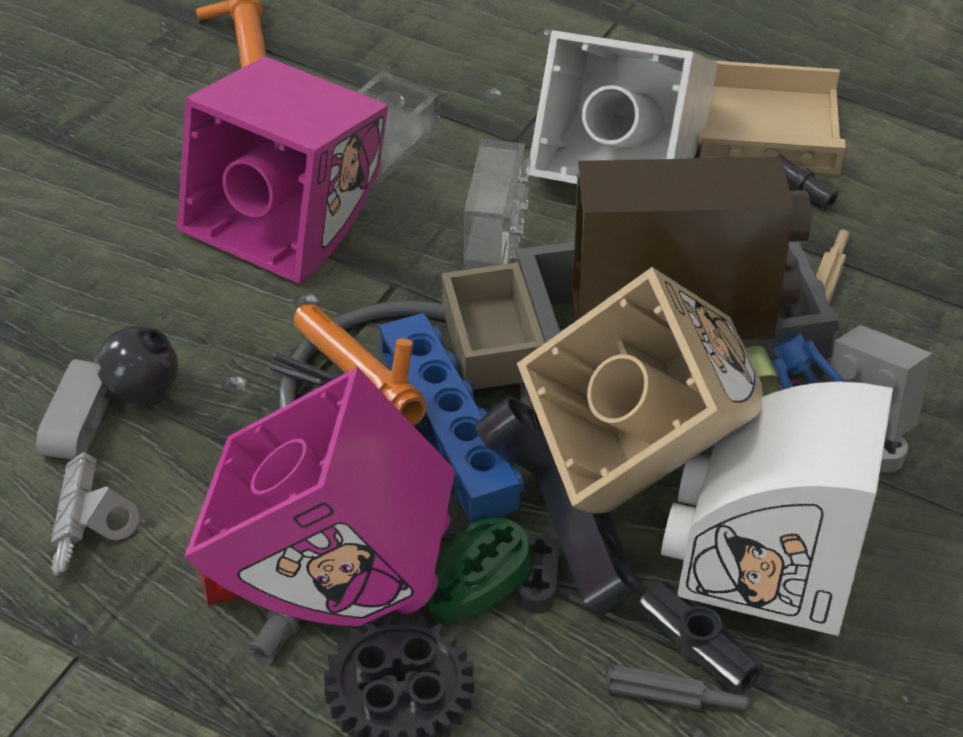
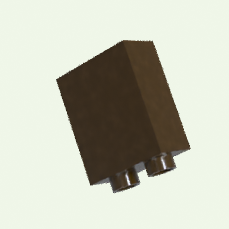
(699, 221)

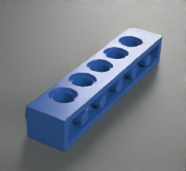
(482, 478)

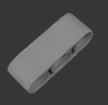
(73, 412)

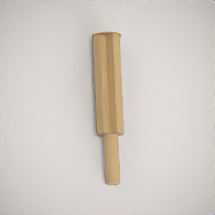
(832, 264)

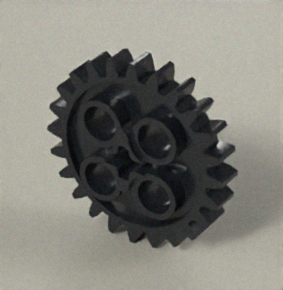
(399, 681)

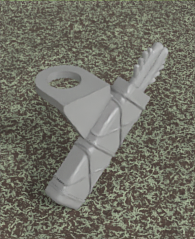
(84, 508)

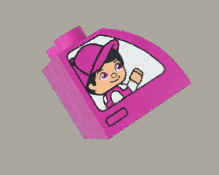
(277, 165)
(327, 509)

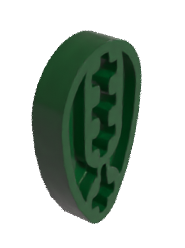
(498, 576)

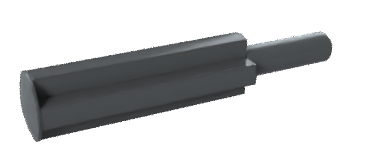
(669, 688)

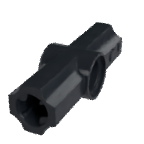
(714, 650)

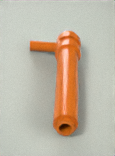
(247, 22)
(349, 354)

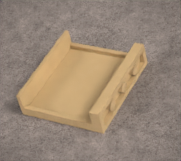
(775, 112)

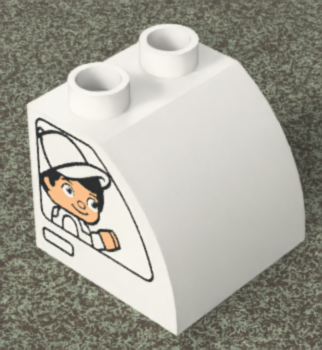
(783, 506)

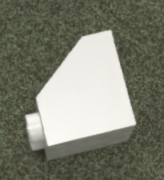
(618, 104)

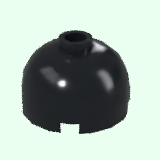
(138, 364)

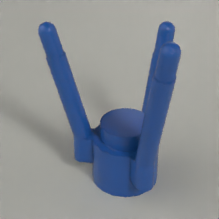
(796, 355)

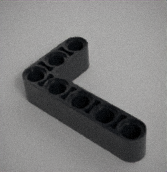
(586, 537)

